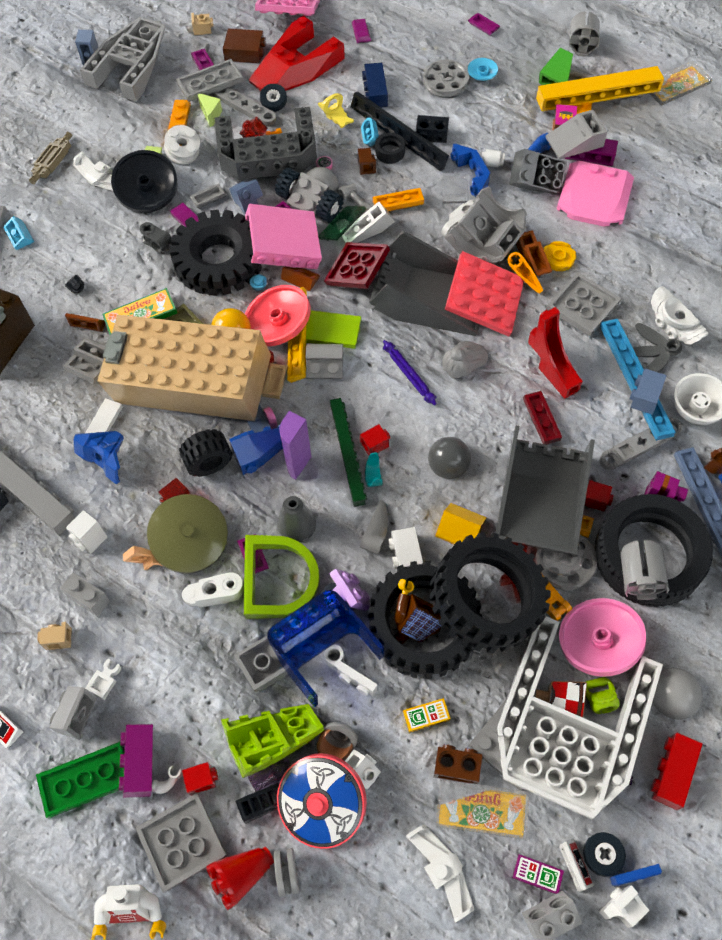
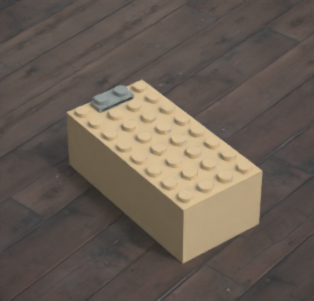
(185, 367)

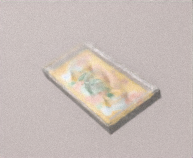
(681, 82)
(482, 809)

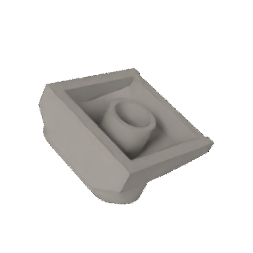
(260, 665)

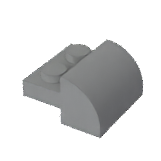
(86, 360)
(324, 361)

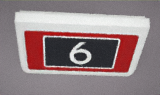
(8, 730)
(576, 865)

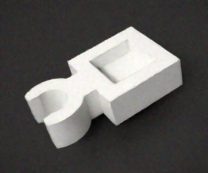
(102, 682)

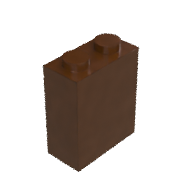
(244, 45)

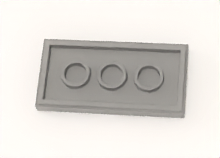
(210, 80)

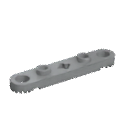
(251, 108)
(630, 449)

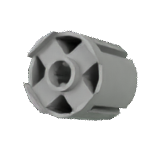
(589, 32)
(656, 579)

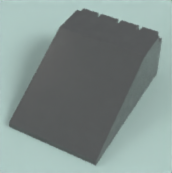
(416, 286)
(544, 495)

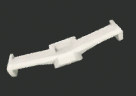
(97, 174)
(443, 870)

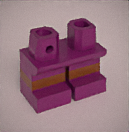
(666, 486)

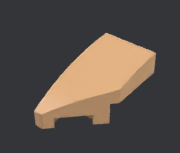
(140, 555)

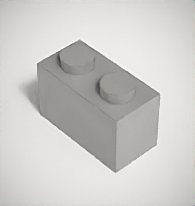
(85, 594)

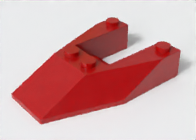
(291, 68)

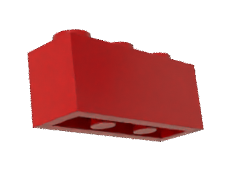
(676, 771)

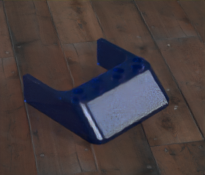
(312, 631)

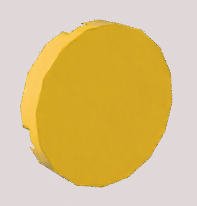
(560, 255)

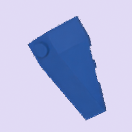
(256, 449)

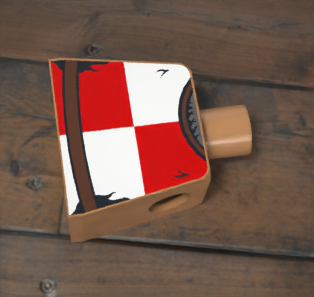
(565, 695)

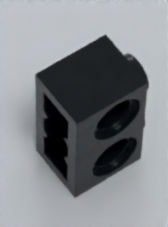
(433, 128)

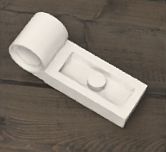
(347, 673)

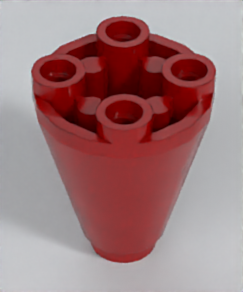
(238, 874)

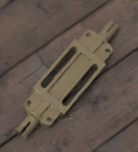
(50, 158)

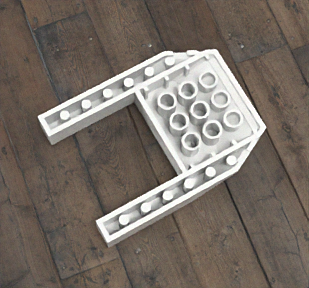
(562, 752)

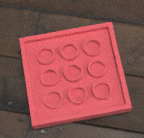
(485, 293)

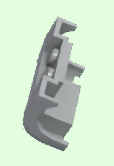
(487, 228)

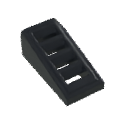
(257, 795)

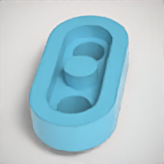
(369, 131)

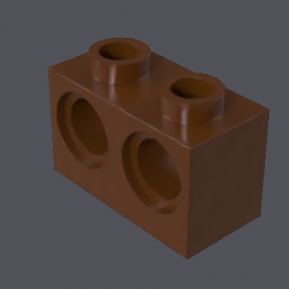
(457, 771)

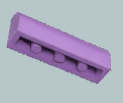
(295, 443)

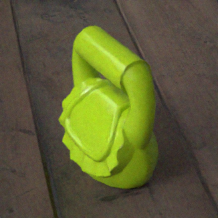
(602, 701)

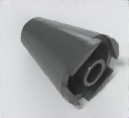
(296, 519)

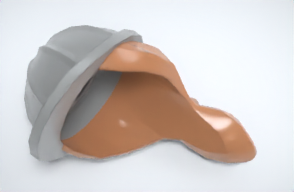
(337, 740)

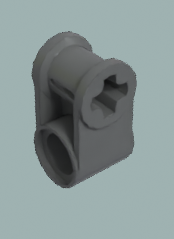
(154, 236)

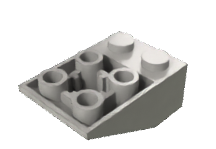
(577, 135)

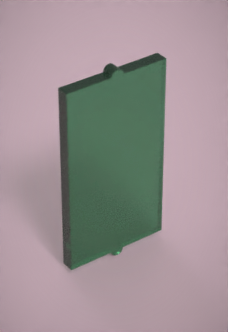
(341, 223)

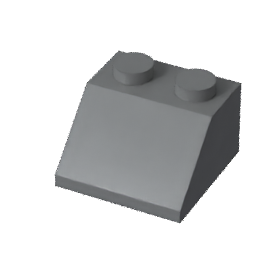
(73, 712)

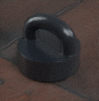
(73, 282)

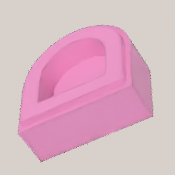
(270, 417)

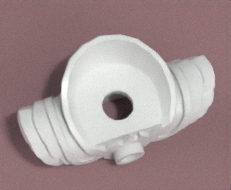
(685, 328)

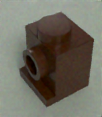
(366, 161)

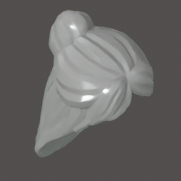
(464, 359)

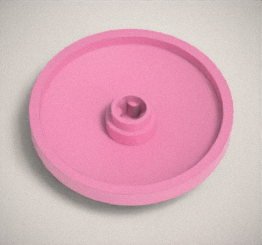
(602, 637)

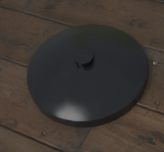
(144, 181)

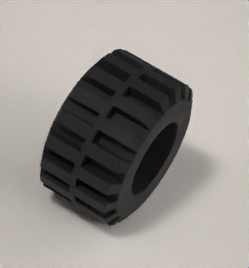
(205, 452)

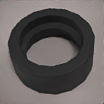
(390, 139)

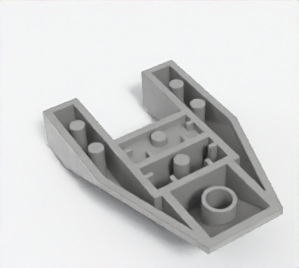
(133, 46)

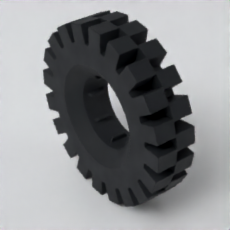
(216, 230)

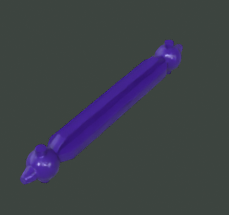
(409, 372)

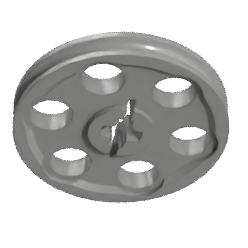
(446, 78)
(584, 575)

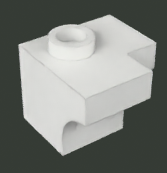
(625, 906)

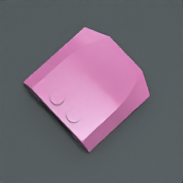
(595, 193)

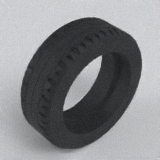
(671, 515)

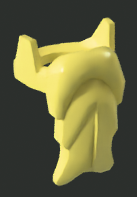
(335, 112)

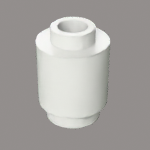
(493, 158)

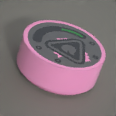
(324, 161)

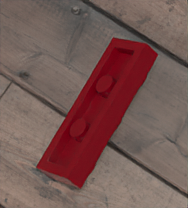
(542, 417)

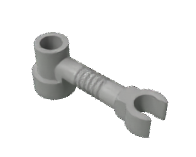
(350, 192)

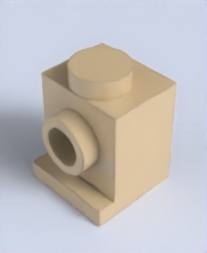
(201, 24)
(55, 636)

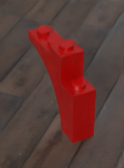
(553, 359)

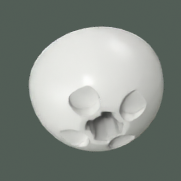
(699, 399)

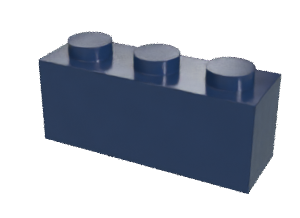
(375, 84)

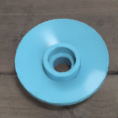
(482, 69)

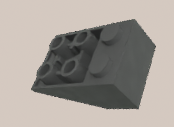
(537, 172)

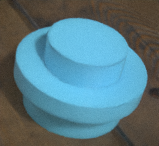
(258, 282)

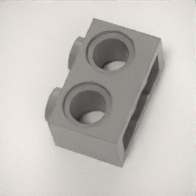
(552, 917)

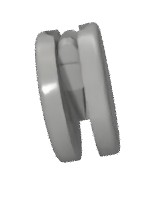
(286, 873)

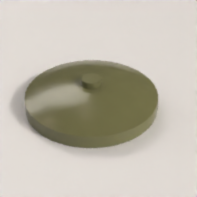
(187, 533)

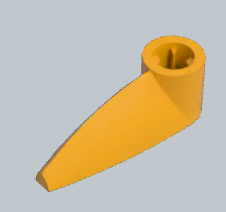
(525, 271)

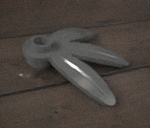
(662, 349)

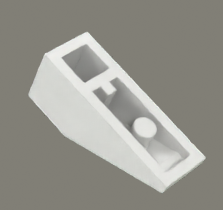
(369, 224)

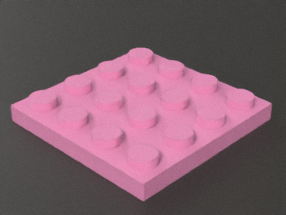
(293, 7)

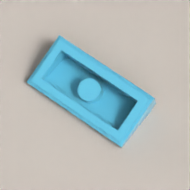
(18, 233)

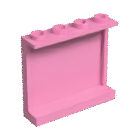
(283, 236)

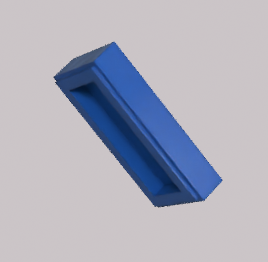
(636, 875)

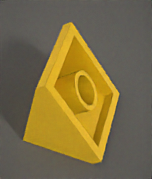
(459, 523)

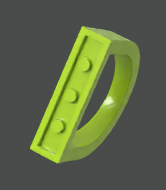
(255, 542)

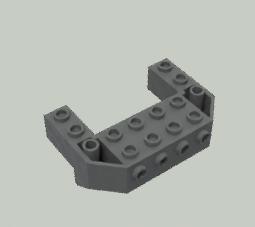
(268, 153)

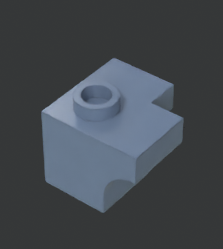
(246, 193)

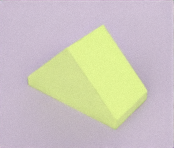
(210, 107)

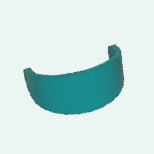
(372, 471)

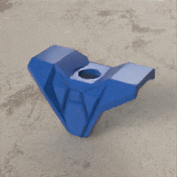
(100, 449)

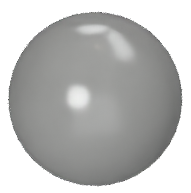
(677, 694)

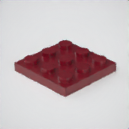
(357, 265)

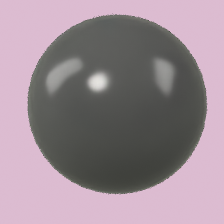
(449, 457)

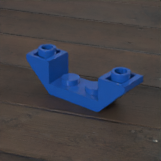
(464, 156)

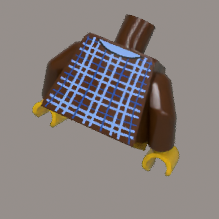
(414, 616)

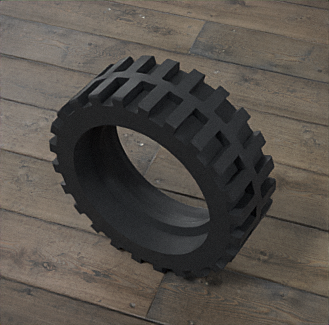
(516, 565)
(395, 652)

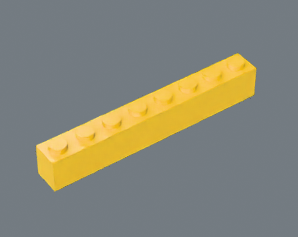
(600, 88)

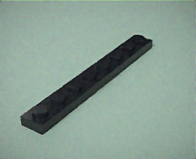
(390, 124)

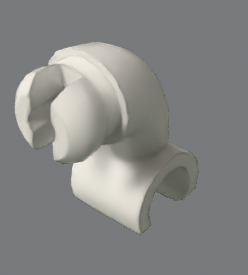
(163, 786)

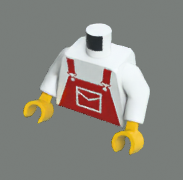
(126, 905)

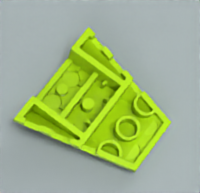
(270, 737)

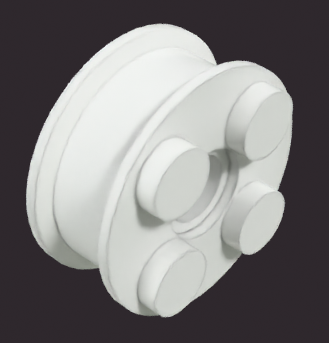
(181, 135)

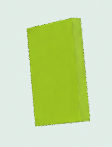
(333, 329)

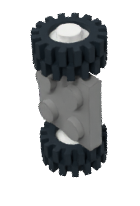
(309, 194)

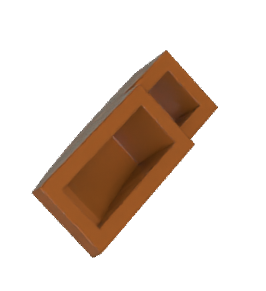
(533, 253)

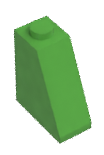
(557, 68)

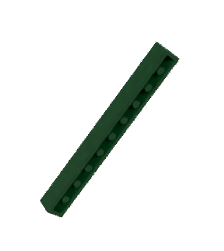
(348, 454)

